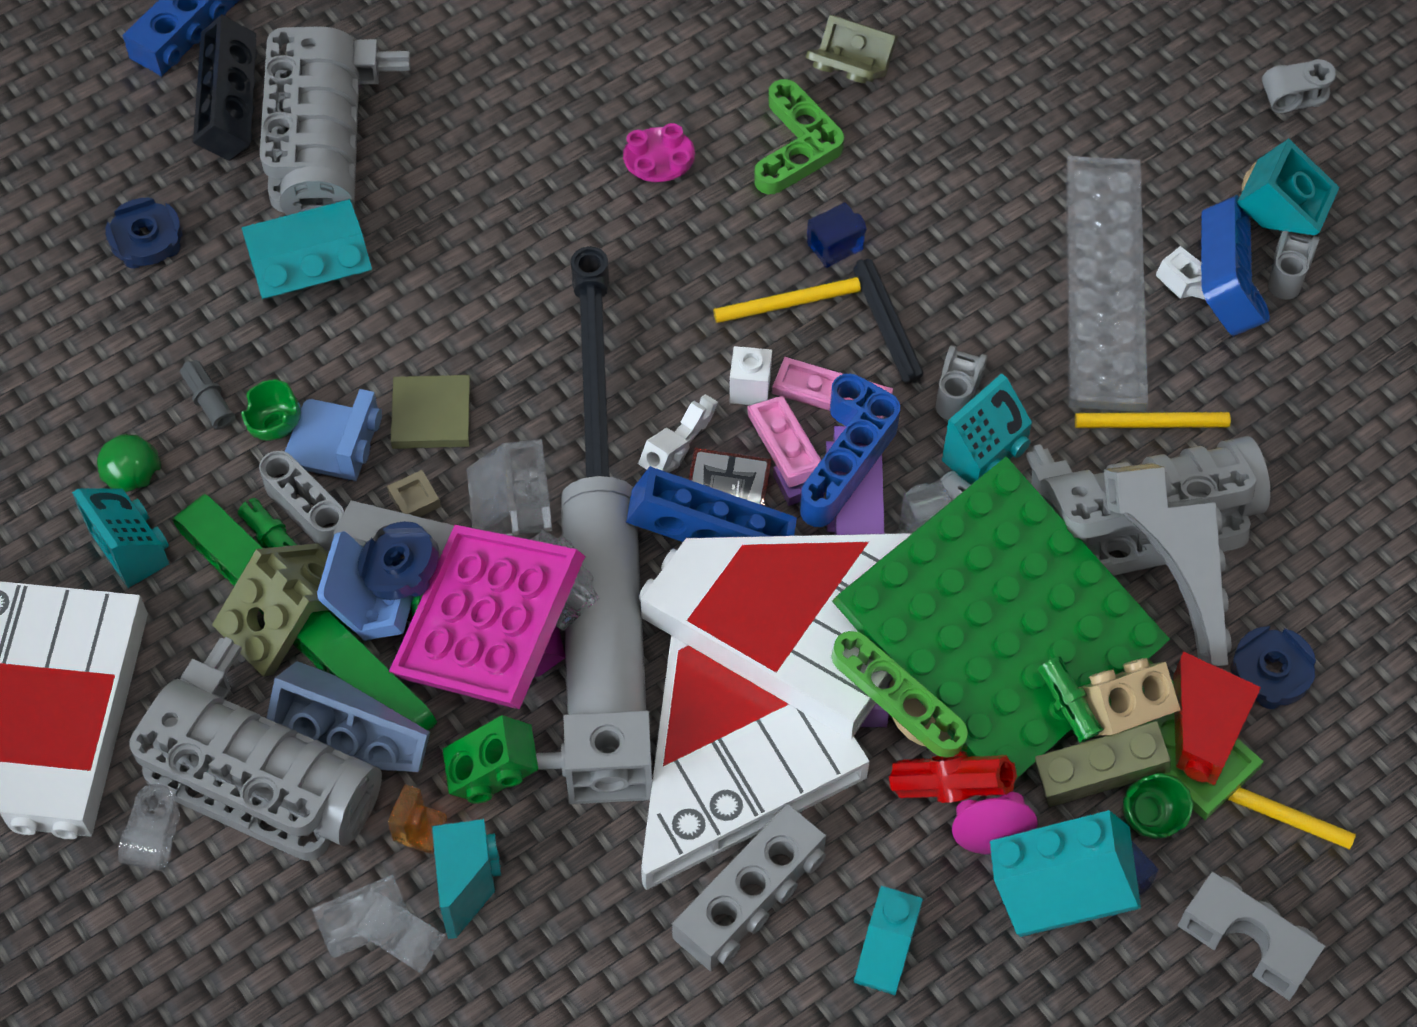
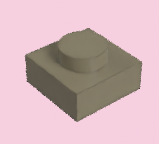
(414, 495)

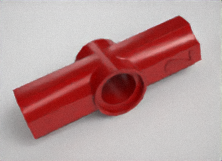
(953, 777)

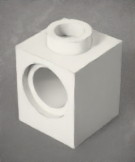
(750, 375)

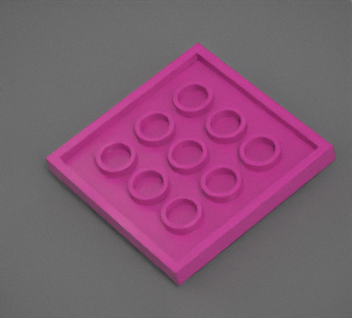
(487, 615)

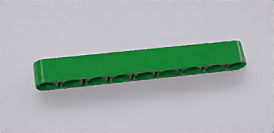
(323, 637)

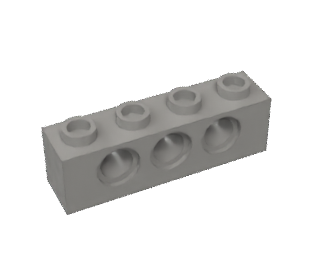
(786, 835)

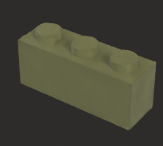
(1102, 764)

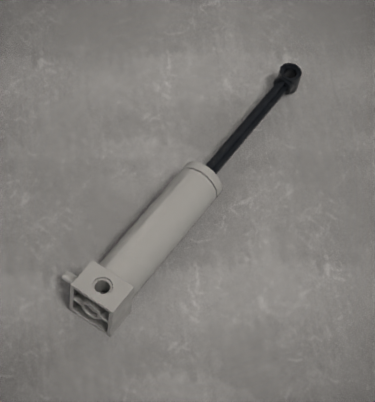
(606, 717)

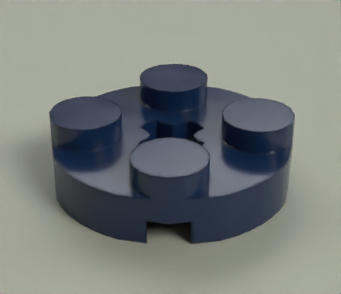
(148, 249)
(408, 577)
(1288, 648)

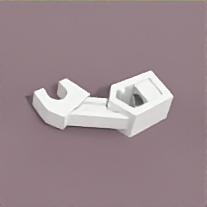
(1181, 274)
(669, 448)

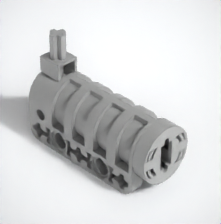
(319, 98)
(1229, 475)
(251, 762)

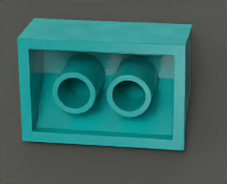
(306, 249)
(1066, 873)

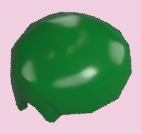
(271, 410)
(127, 462)
(1157, 806)

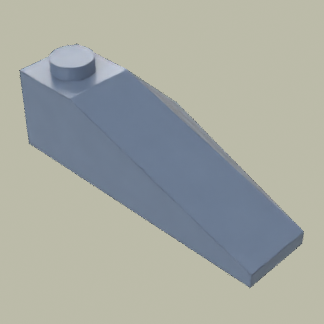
(346, 719)

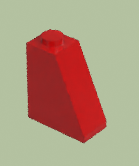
(1210, 716)

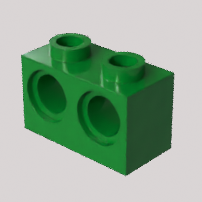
(490, 759)

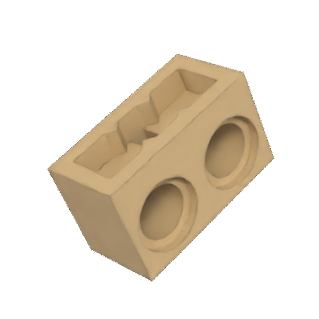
(1128, 702)

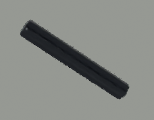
(888, 321)

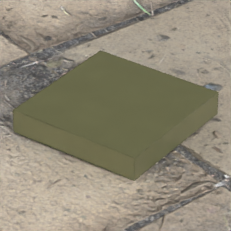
(431, 411)

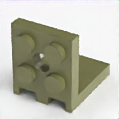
(285, 588)

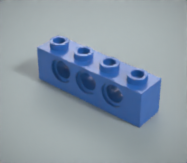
(170, 31)
(692, 510)

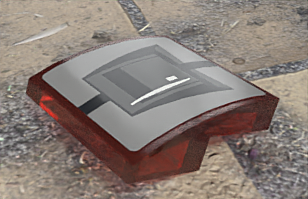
(732, 473)

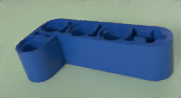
(1228, 268)
(845, 456)

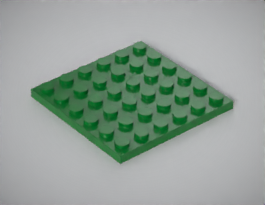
(988, 601)

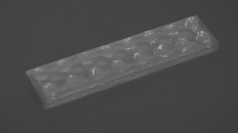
(1105, 285)

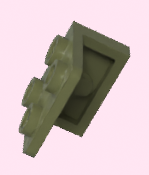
(854, 49)

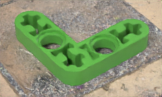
(807, 141)

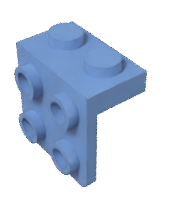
(334, 436)
(350, 599)

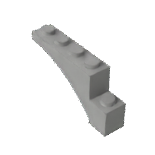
(1187, 541)

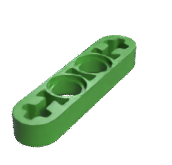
(903, 689)

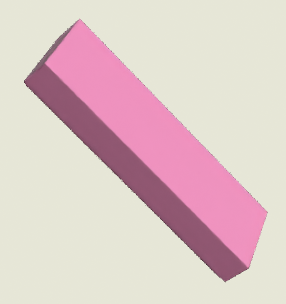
(808, 383)
(784, 439)

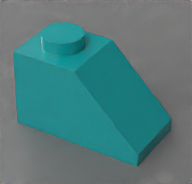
(888, 940)

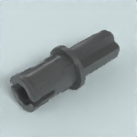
(207, 394)

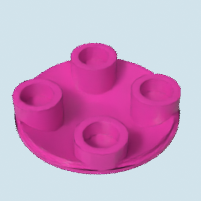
(658, 153)
(991, 819)

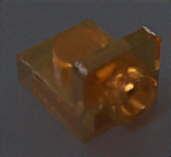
(413, 822)

